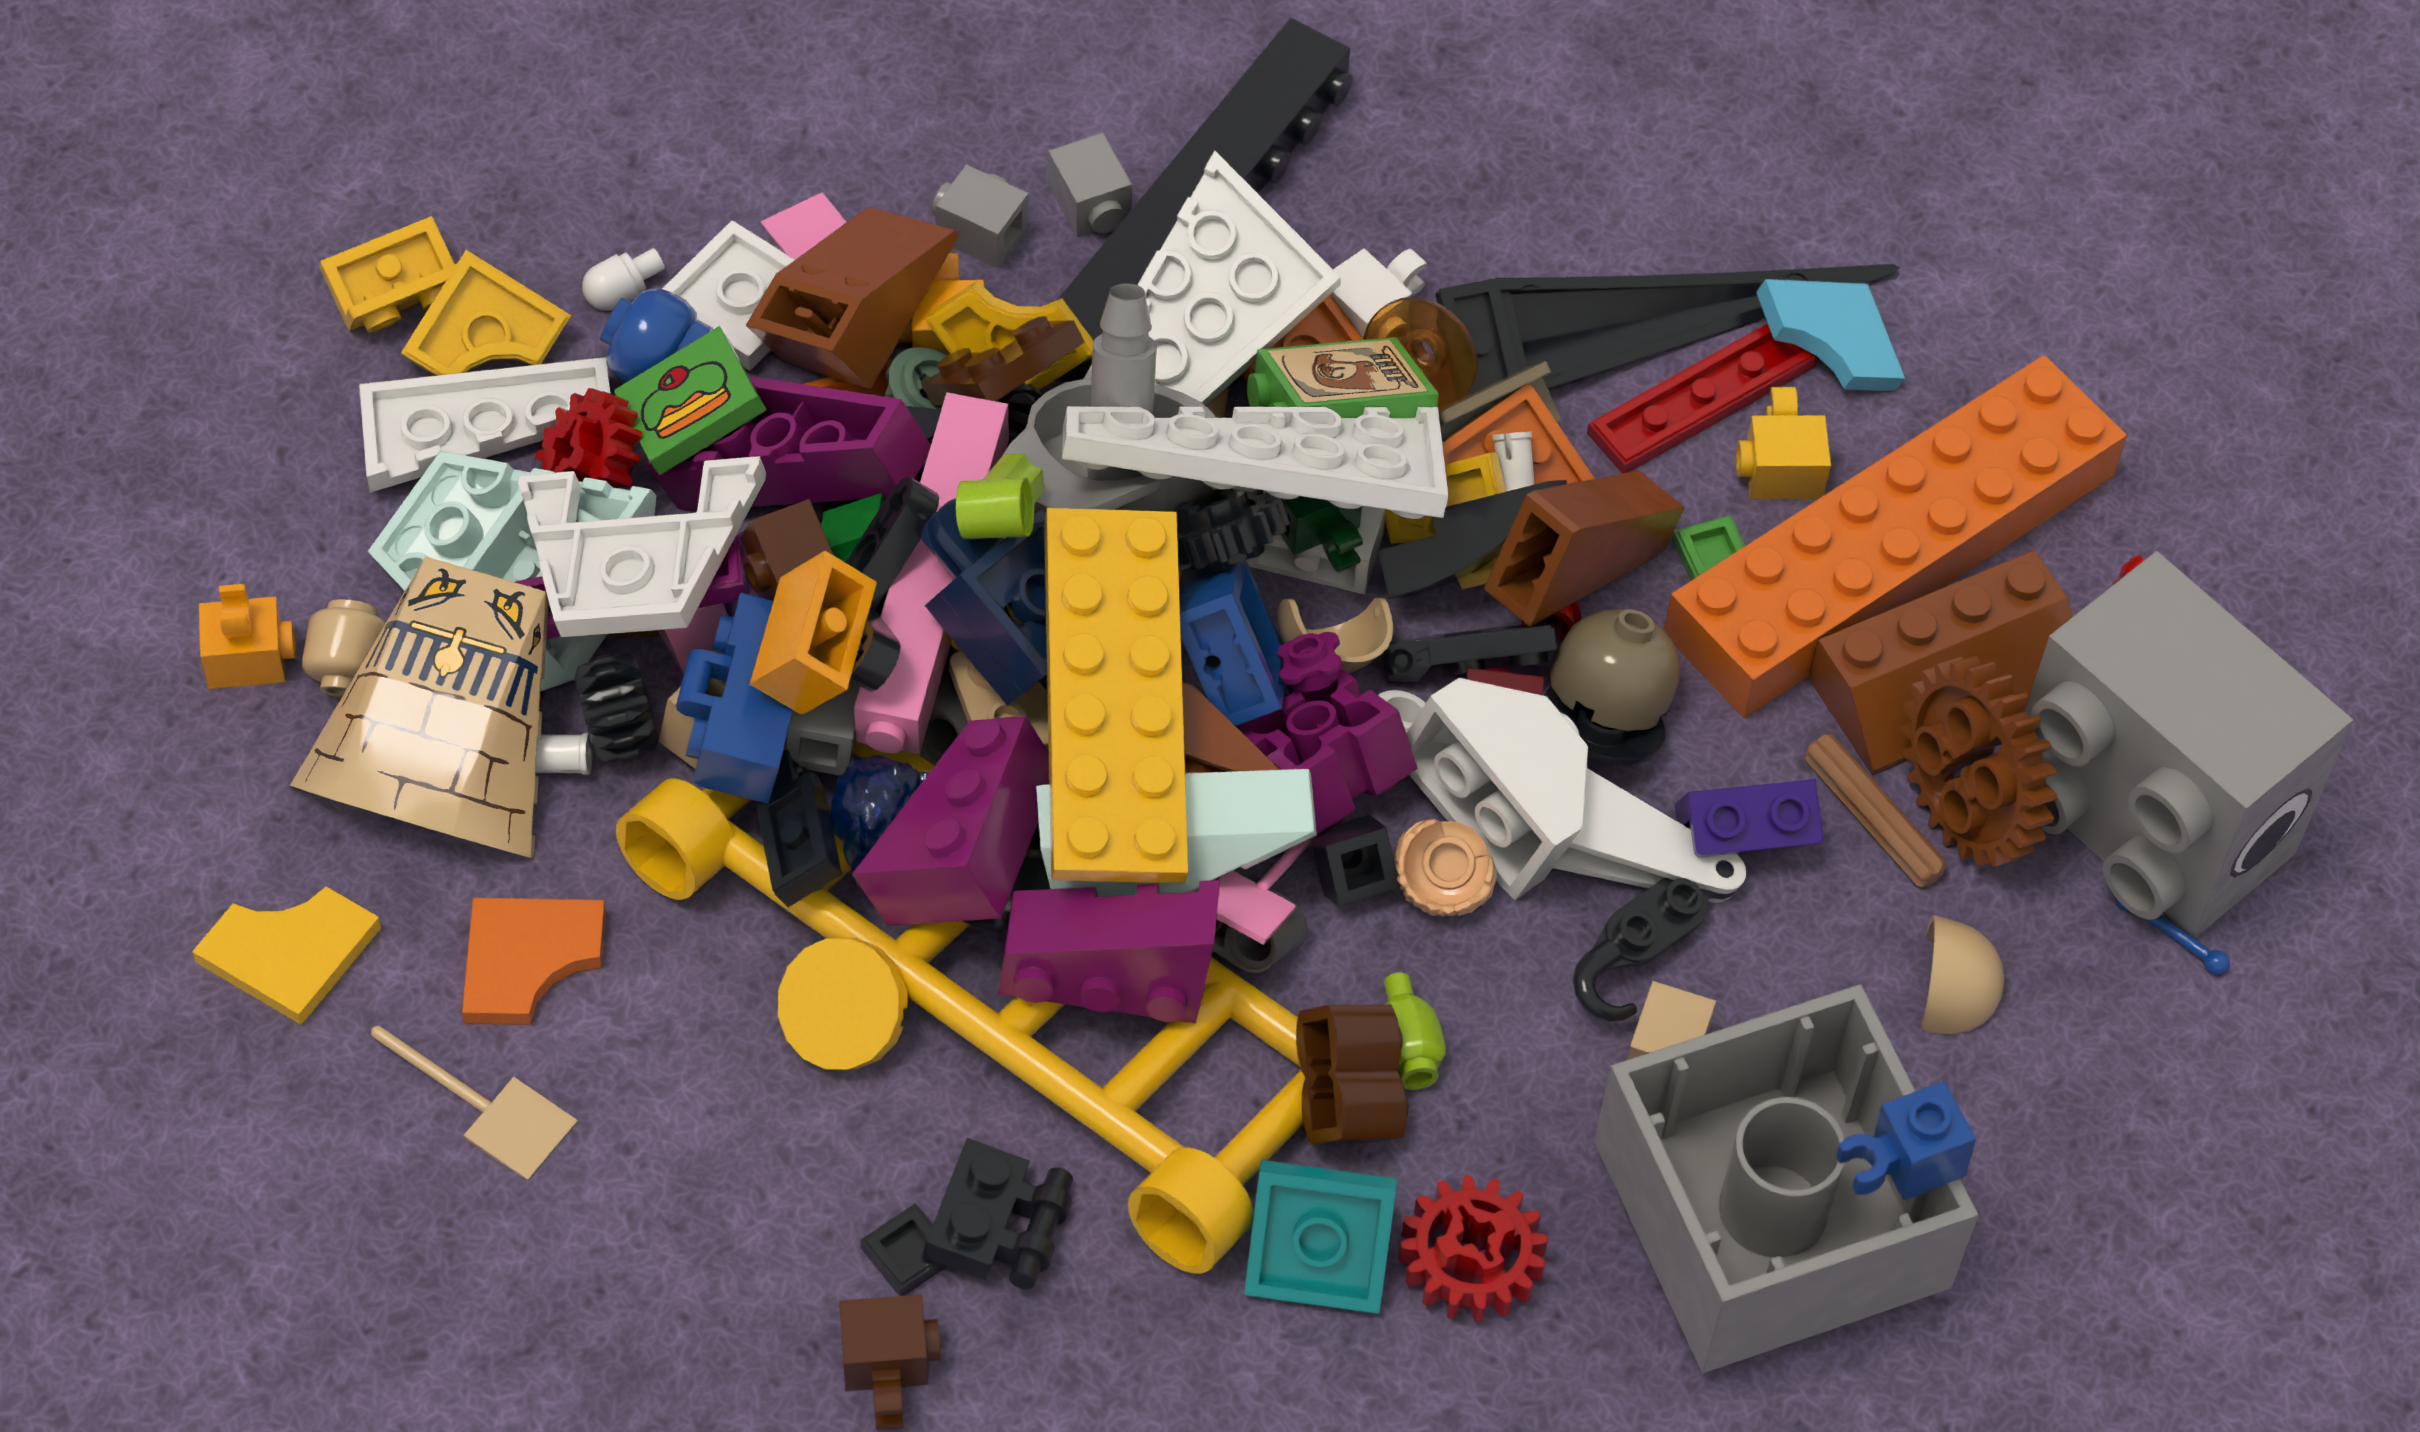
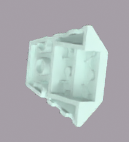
(475, 518)

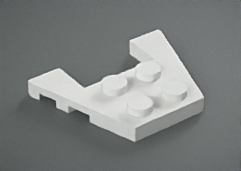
(639, 568)

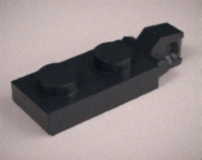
(1526, 645)
(798, 833)

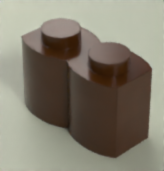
(1351, 1074)

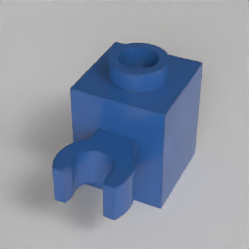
(1916, 1141)

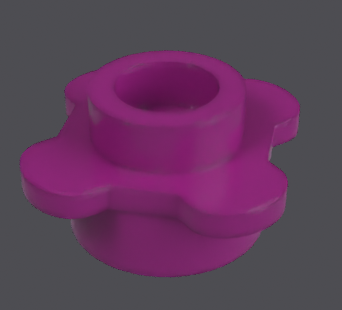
(1310, 661)

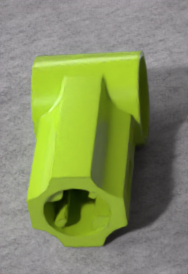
(1001, 501)

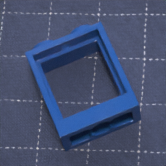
(1230, 620)

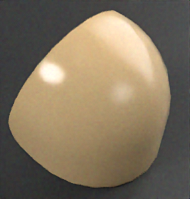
(1360, 638)
(1963, 978)

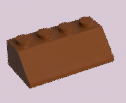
(1993, 615)

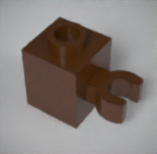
(887, 1349)

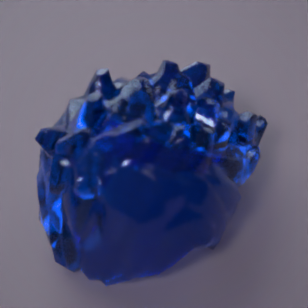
(868, 801)

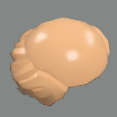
(1444, 868)

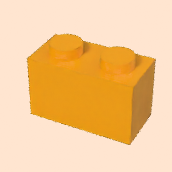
(813, 633)

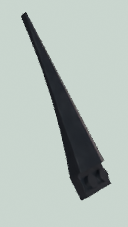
(1610, 320)

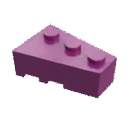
(1112, 951)

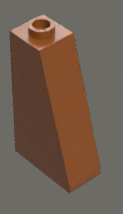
(1579, 540)

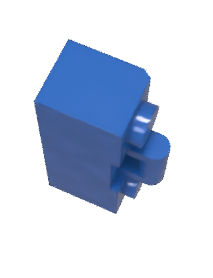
(745, 731)

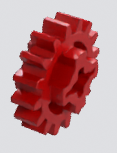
(593, 439)
(1462, 1272)

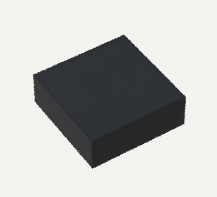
(898, 1250)

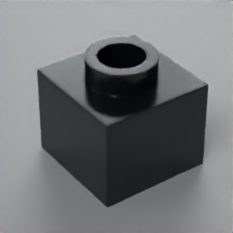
(1368, 870)

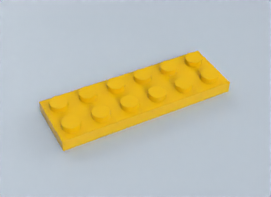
(1115, 696)

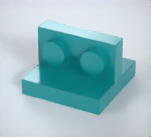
(1320, 1236)

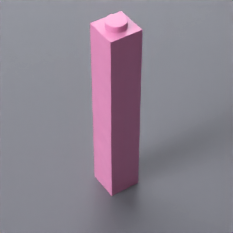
(896, 716)

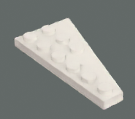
(1227, 285)
(1276, 450)

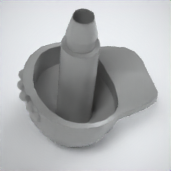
(1120, 378)

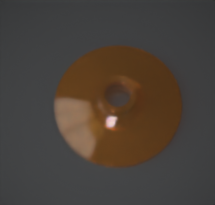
(1417, 319)

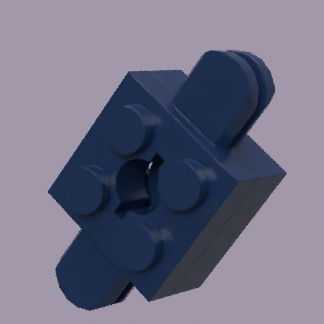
(974, 608)

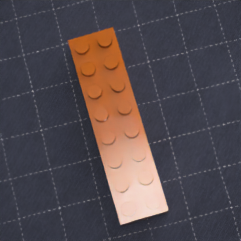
(1894, 532)

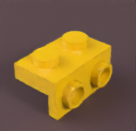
(388, 275)

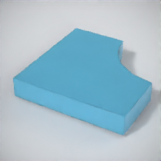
(1837, 326)

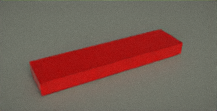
(1697, 398)

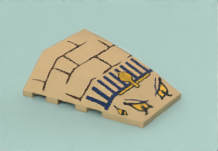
(444, 712)

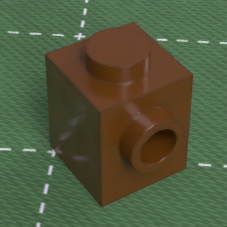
(780, 544)

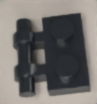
(977, 1208)

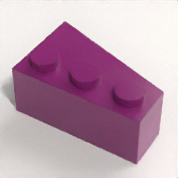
(962, 830)

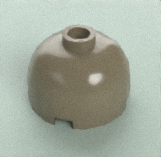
(1618, 668)

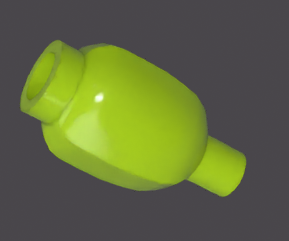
(1421, 1034)

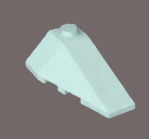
(1230, 825)

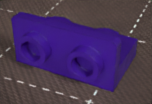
(1752, 818)

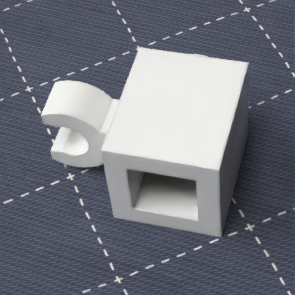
(1370, 286)

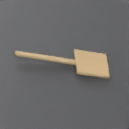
(514, 1128)

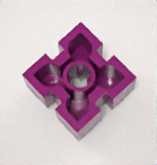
(1342, 738)

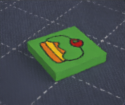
(691, 400)

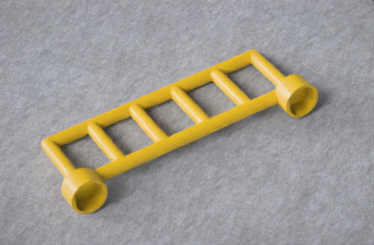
(1191, 1201)

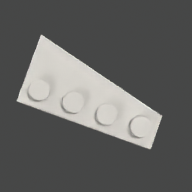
(465, 414)

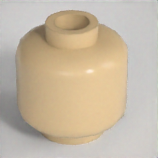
(339, 642)

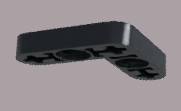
(881, 557)

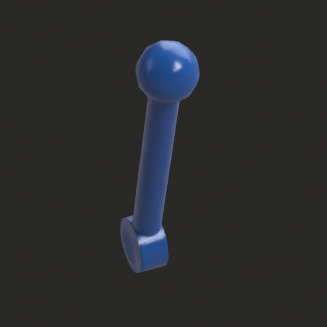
(2215, 961)

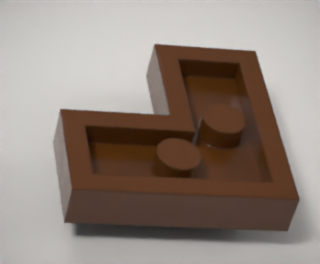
(998, 372)

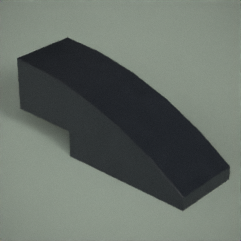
(1464, 542)

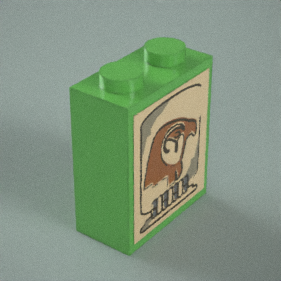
(1341, 378)

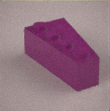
(813, 447)

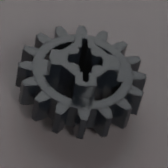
(1227, 528)

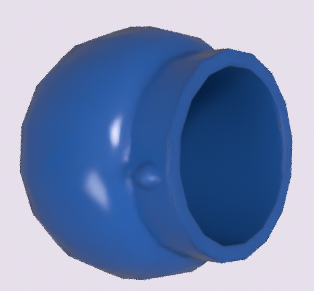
(649, 331)

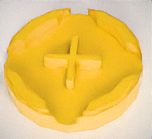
(842, 1003)

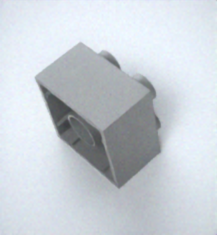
(1740, 1188)

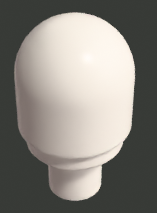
(619, 278)

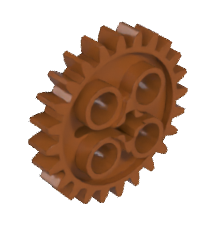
(1999, 799)

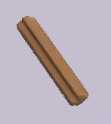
(1875, 811)

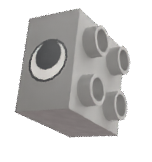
(2179, 746)

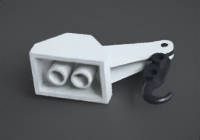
(1525, 788)

